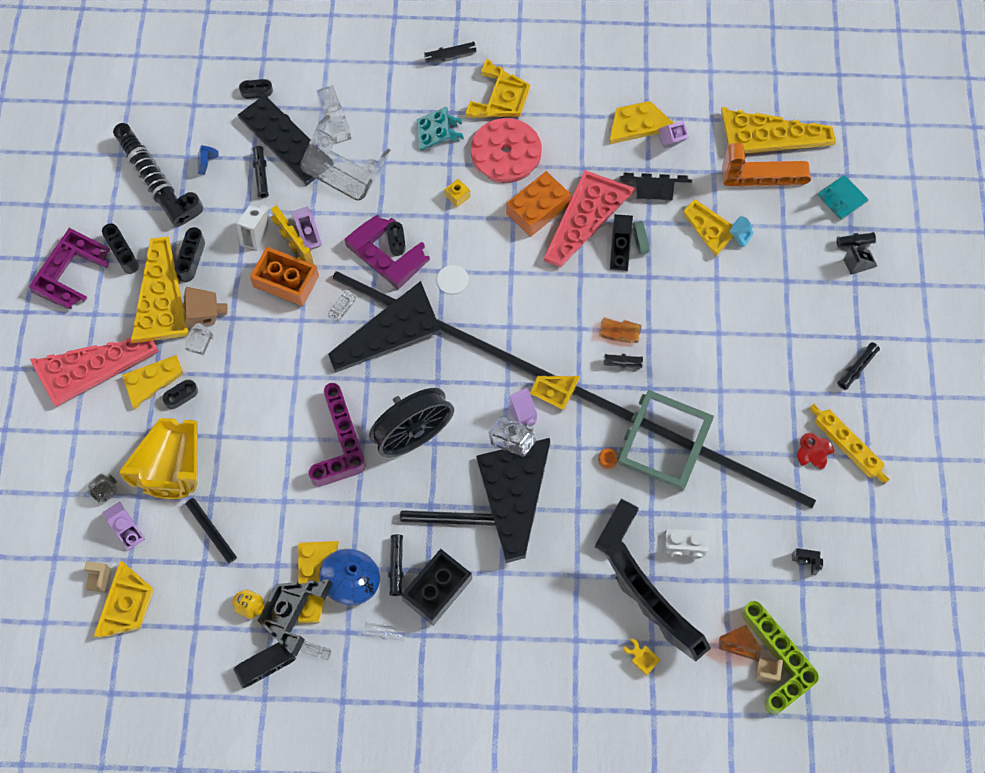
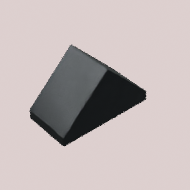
(859, 260)

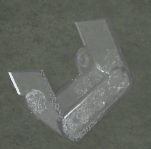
(335, 169)

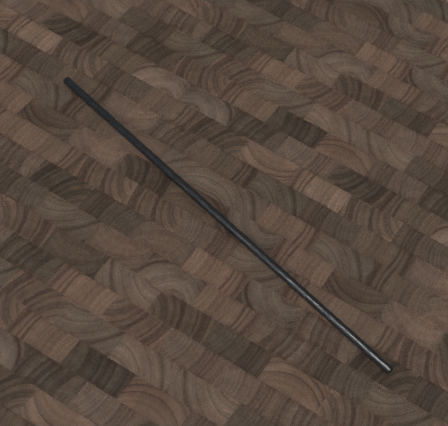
(593, 398)

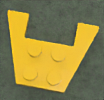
(507, 96)

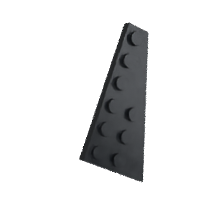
(398, 325)

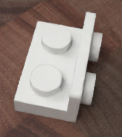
(685, 542)

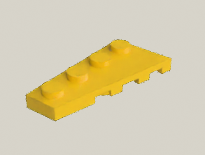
(309, 563)

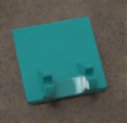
(435, 128)
(842, 197)

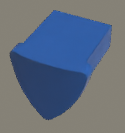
(204, 154)

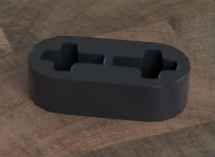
(255, 88)
(392, 239)
(180, 394)

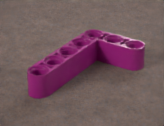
(345, 437)

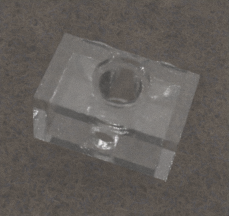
(512, 436)

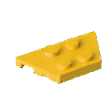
(637, 122)
(125, 603)

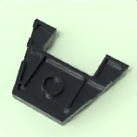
(285, 607)

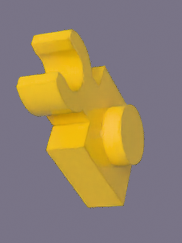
(643, 659)

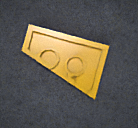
(709, 226)
(147, 380)

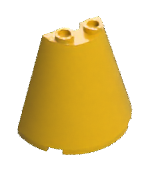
(165, 460)

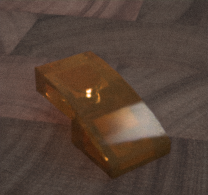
(620, 331)

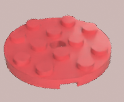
(510, 166)

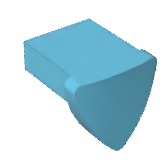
(742, 231)

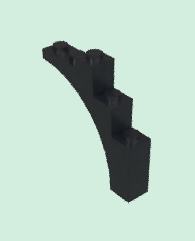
(654, 605)

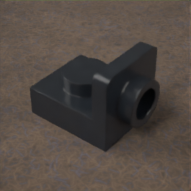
(805, 557)

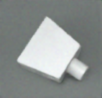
(253, 226)

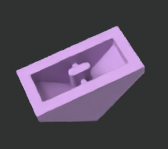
(673, 133)

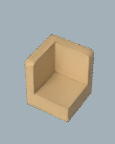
(97, 577)
(768, 671)

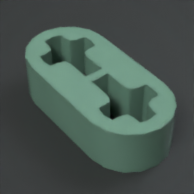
(640, 237)

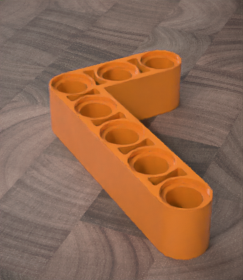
(741, 173)

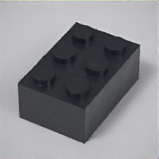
(436, 587)

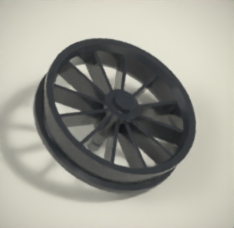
(411, 422)

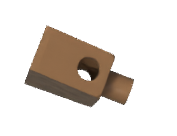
(201, 307)

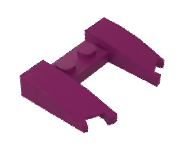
(397, 272)
(46, 281)

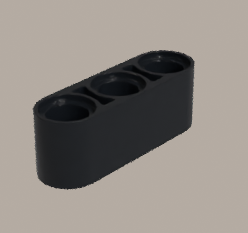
(116, 242)
(190, 262)
(617, 525)
(263, 664)

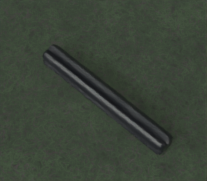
(211, 530)

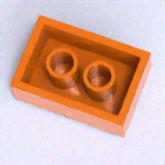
(538, 203)
(284, 276)

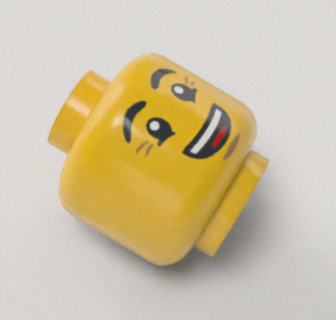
(248, 603)

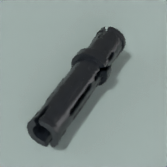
(442, 54)
(262, 189)
(854, 372)
(396, 587)

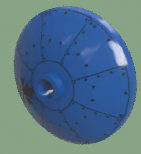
(349, 586)

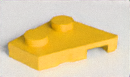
(555, 389)

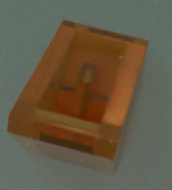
(741, 643)

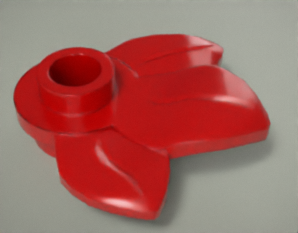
(816, 453)

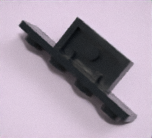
(655, 188)

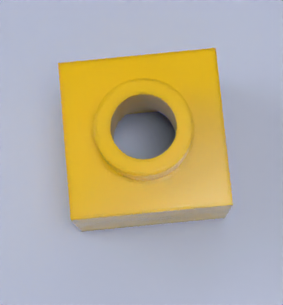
(457, 192)

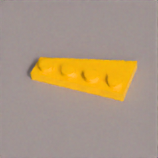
(296, 243)

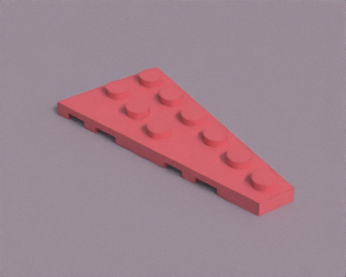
(588, 210)
(86, 367)

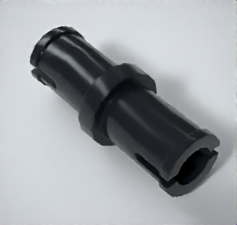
(856, 240)
(623, 361)

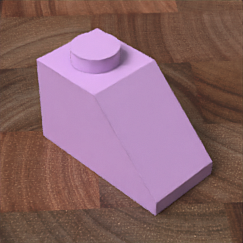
(306, 227)
(522, 408)

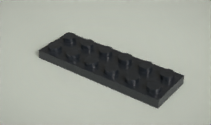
(278, 134)

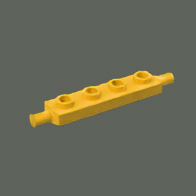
(849, 443)

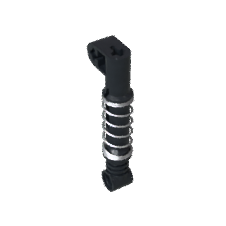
(161, 190)

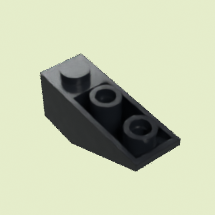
(621, 242)

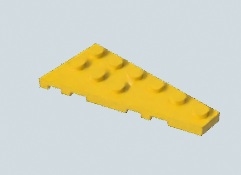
(772, 133)
(160, 301)

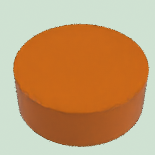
(607, 458)

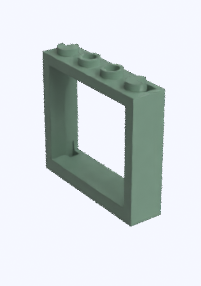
(631, 434)

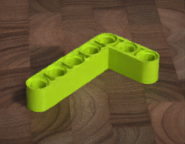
(789, 650)

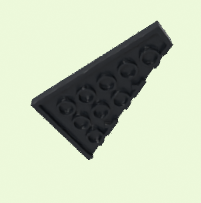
(513, 494)

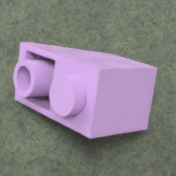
(123, 525)

